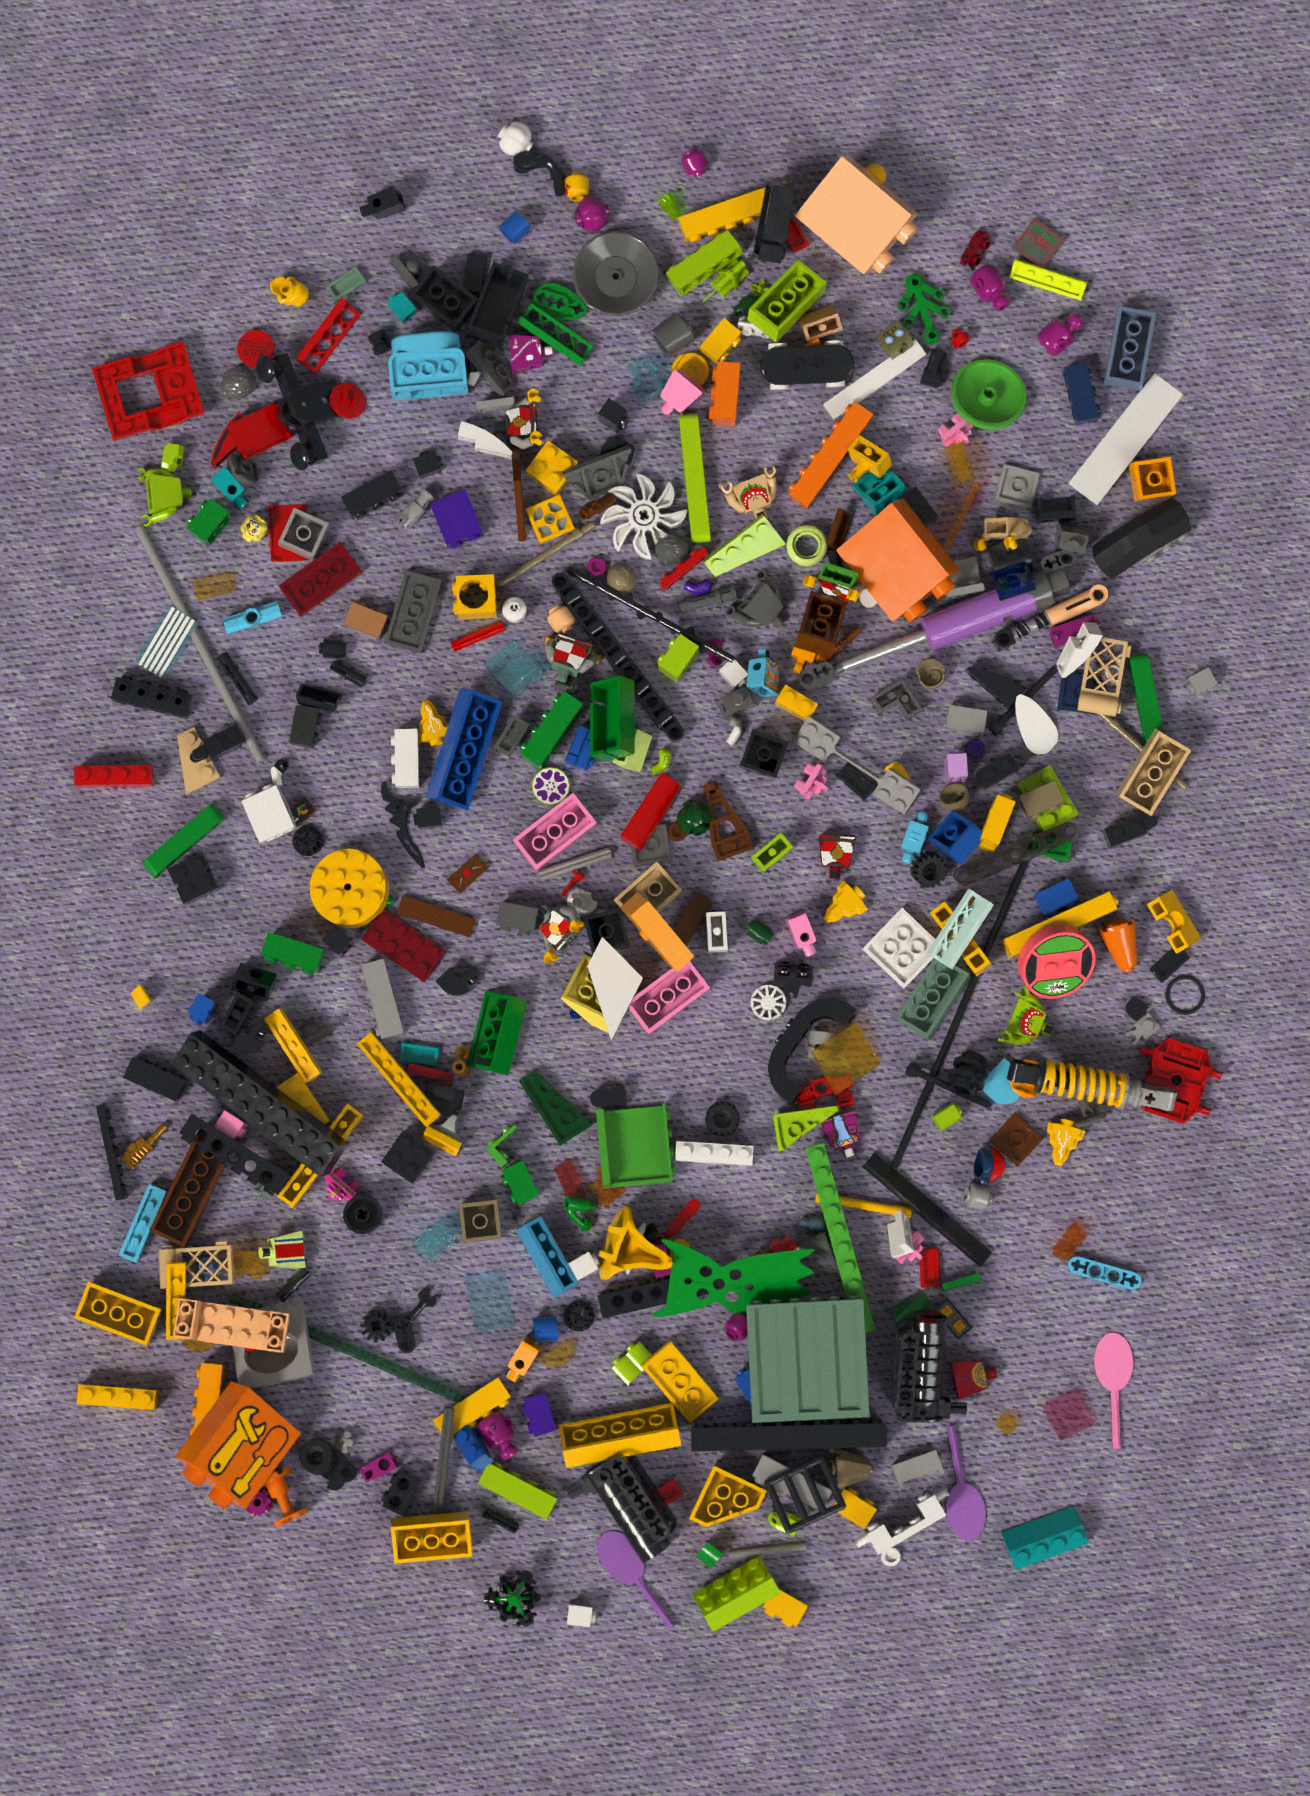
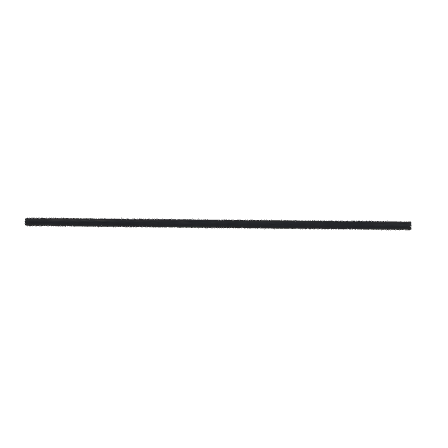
(959, 1014)

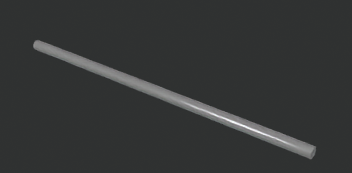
(201, 646)

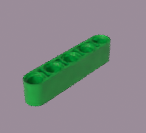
(1145, 694)
(183, 840)

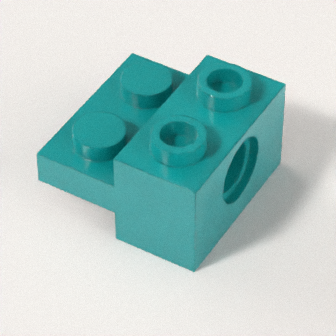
(879, 491)

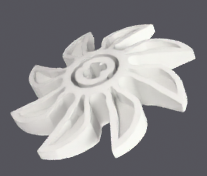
(639, 507)

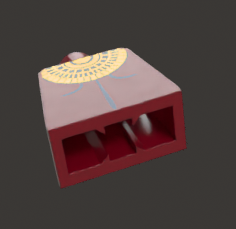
(971, 1377)

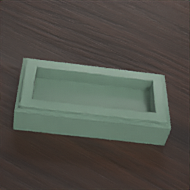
(346, 284)

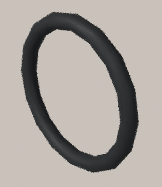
(1189, 1011)

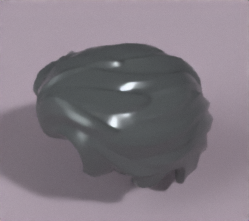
(238, 383)
(671, 549)

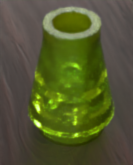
(670, 206)

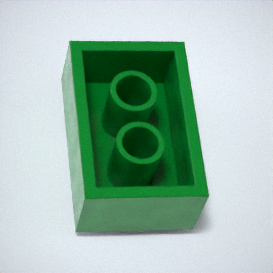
(292, 953)

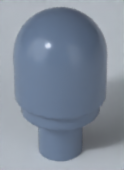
(813, 1224)

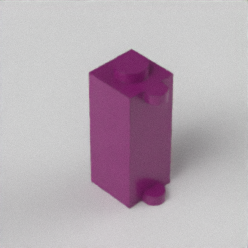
(1061, 633)

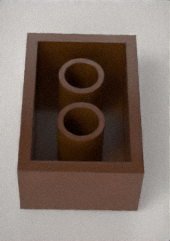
(820, 624)

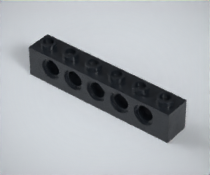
(279, 1176)
(608, 1309)

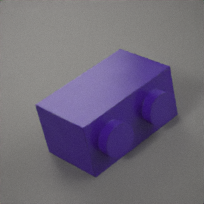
(539, 1414)

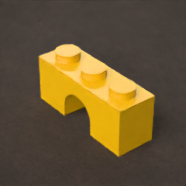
(1183, 931)

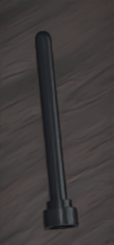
(996, 726)
(914, 1070)

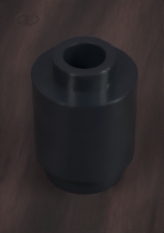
(332, 648)

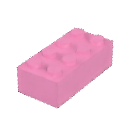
(554, 832)
(667, 997)

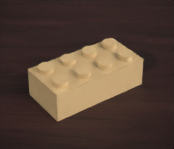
(1153, 772)

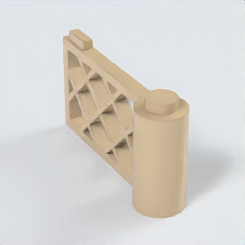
(1102, 701)
(169, 1254)

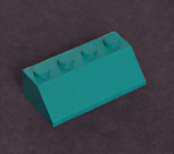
(1044, 1537)

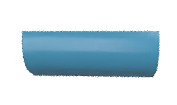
(547, 1257)

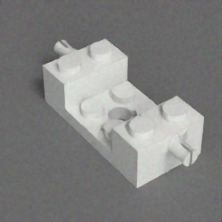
(931, 1512)

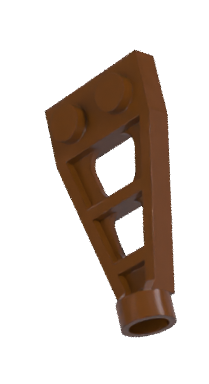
(734, 844)

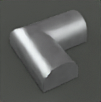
(898, 694)

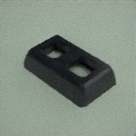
(318, 698)

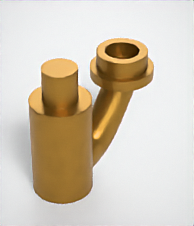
(459, 1067)

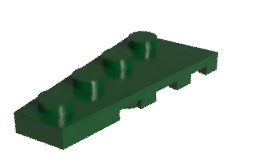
(555, 1110)

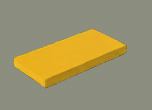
(679, 1381)

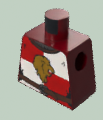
(836, 853)

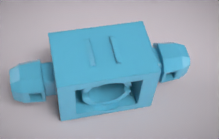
(914, 837)

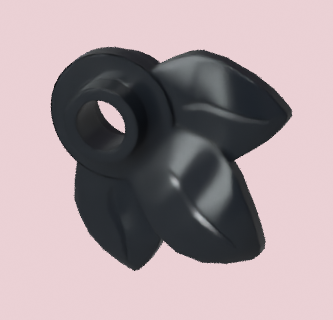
(336, 1476)

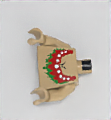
(753, 494)

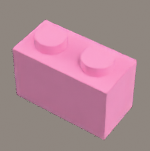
(231, 1126)

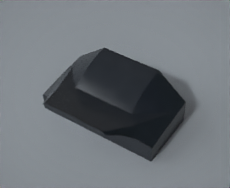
(445, 1099)

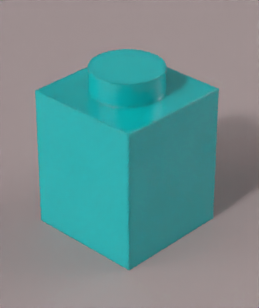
(401, 307)

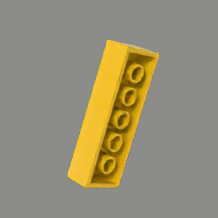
(619, 1434)

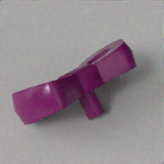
(714, 660)

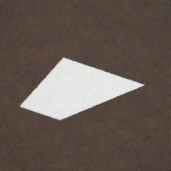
(613, 982)

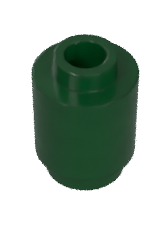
(759, 932)

